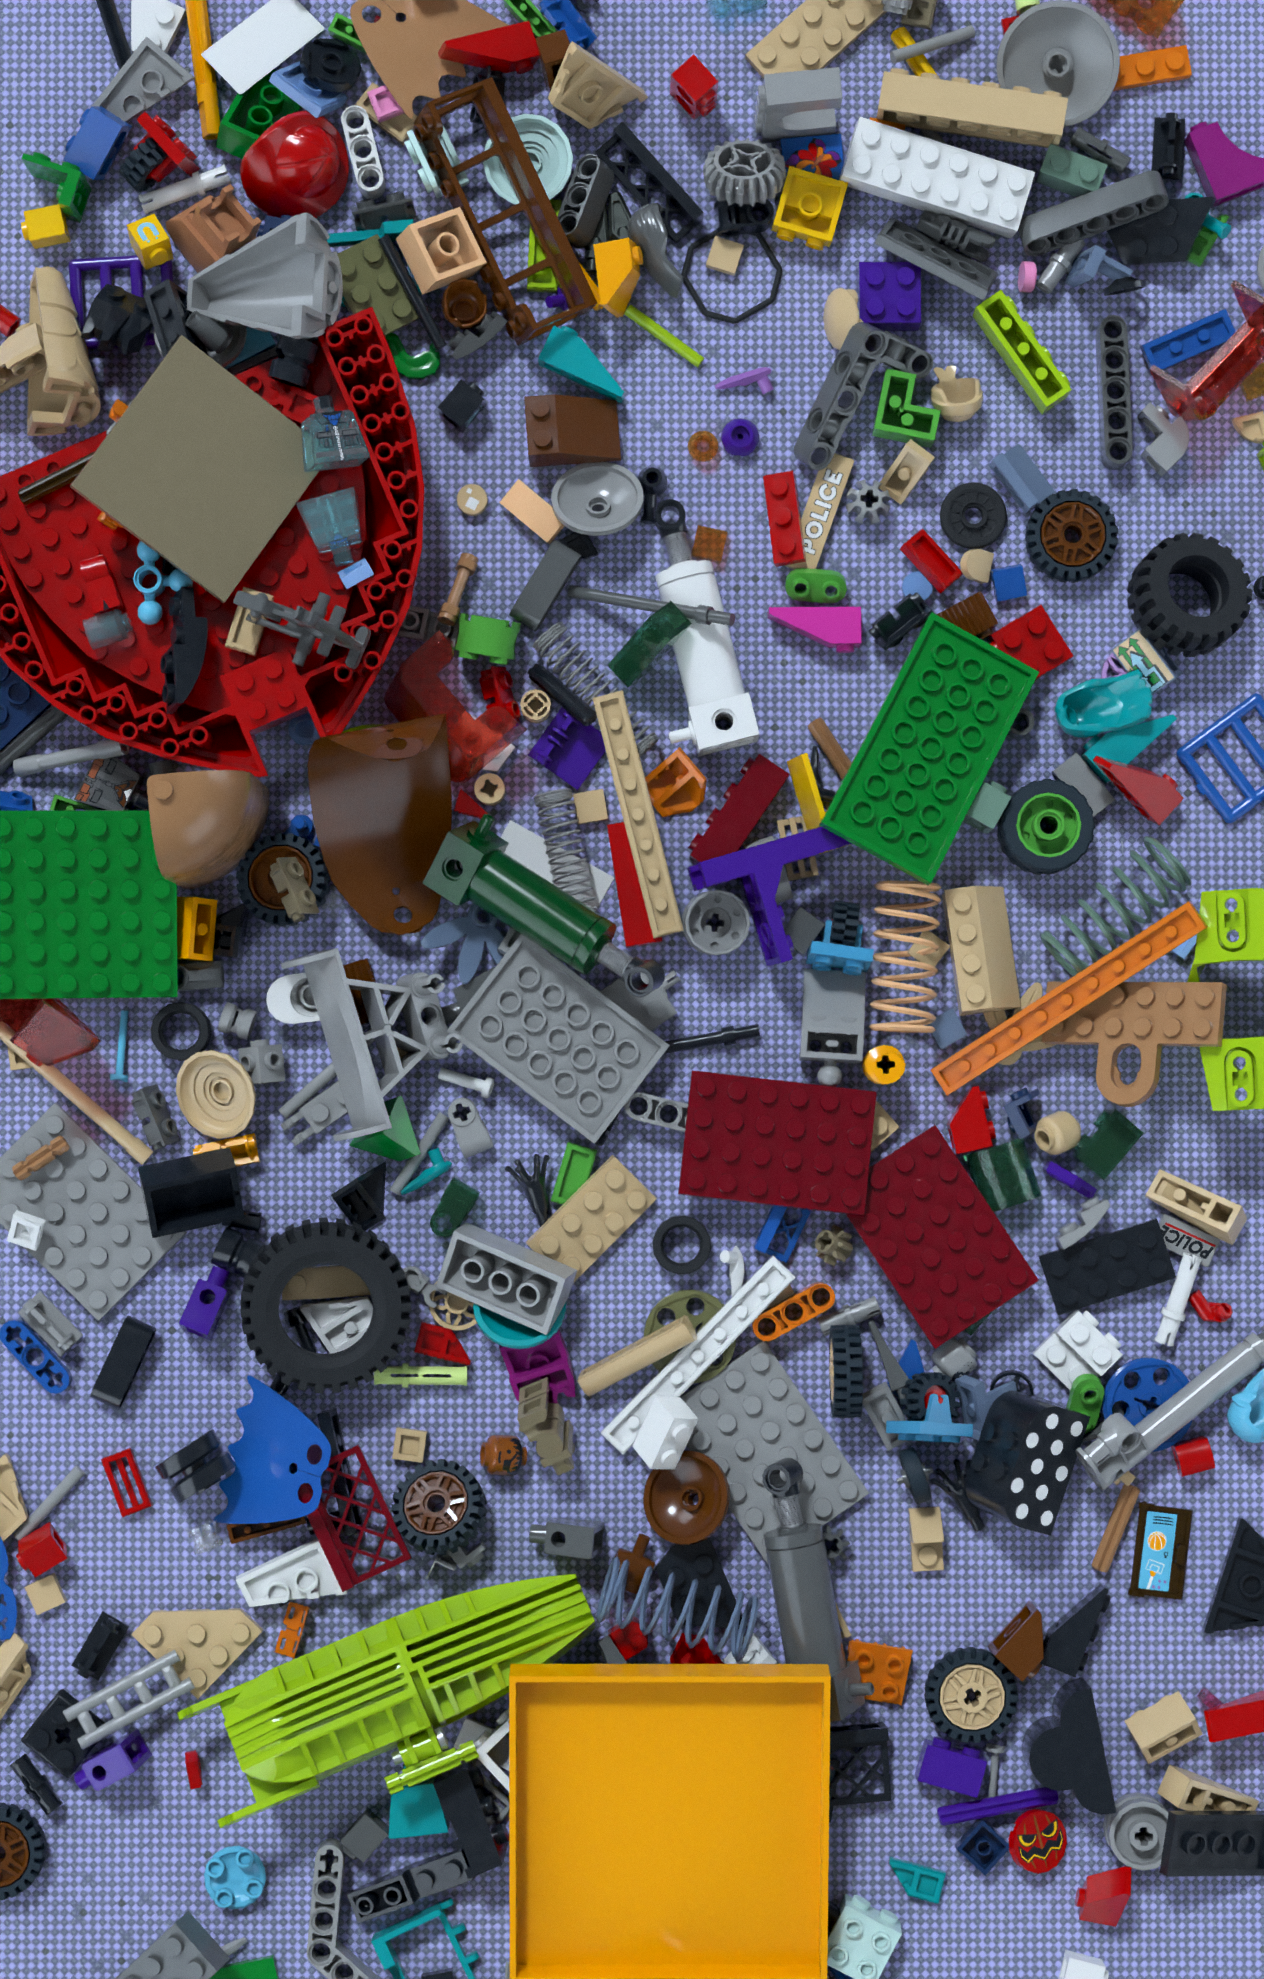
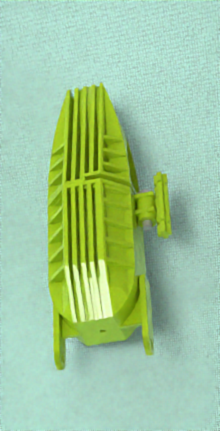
(394, 1688)

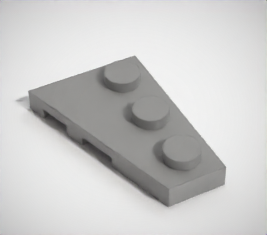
(143, 82)

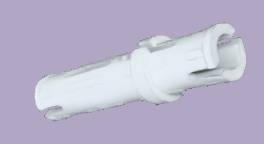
(185, 188)
(1178, 1299)

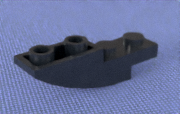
(186, 655)
(409, 1884)

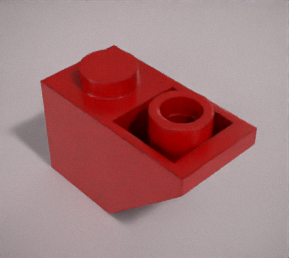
(969, 1125)

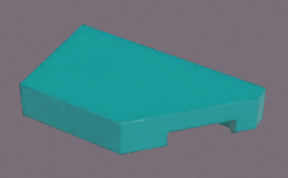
(919, 1880)

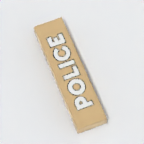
(822, 508)

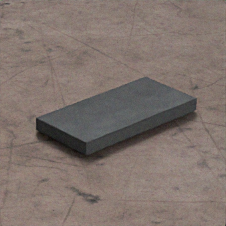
(936, 258)

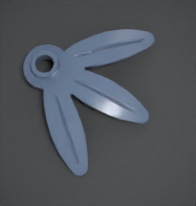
(472, 948)

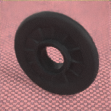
(973, 496)

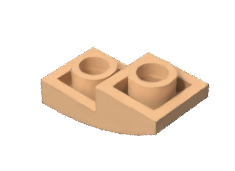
(532, 511)

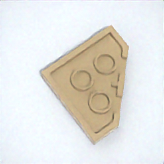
(202, 1638)

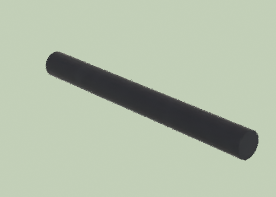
(412, 292)

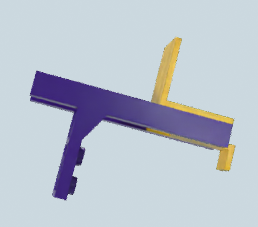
(762, 865)

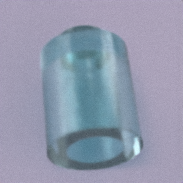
(107, 628)

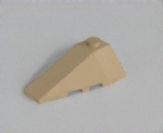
(21, 356)

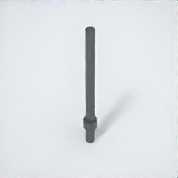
(702, 614)

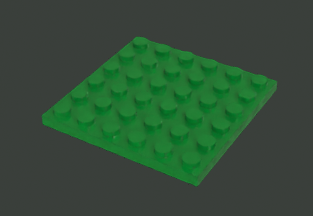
(84, 907)

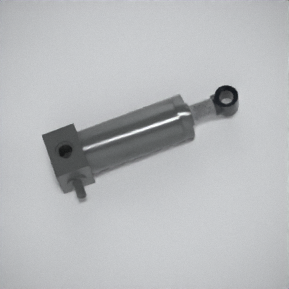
(806, 1593)

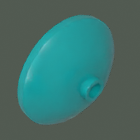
(511, 1333)

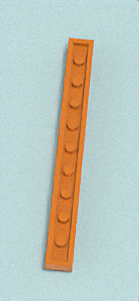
(1069, 997)

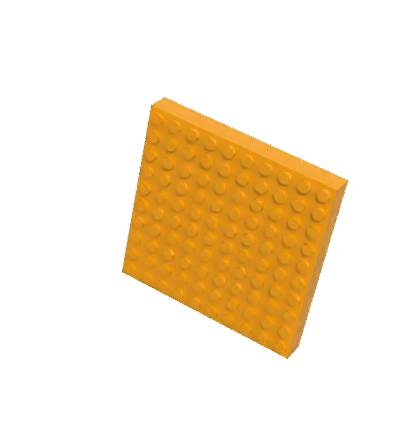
(669, 1821)

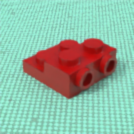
(1033, 641)

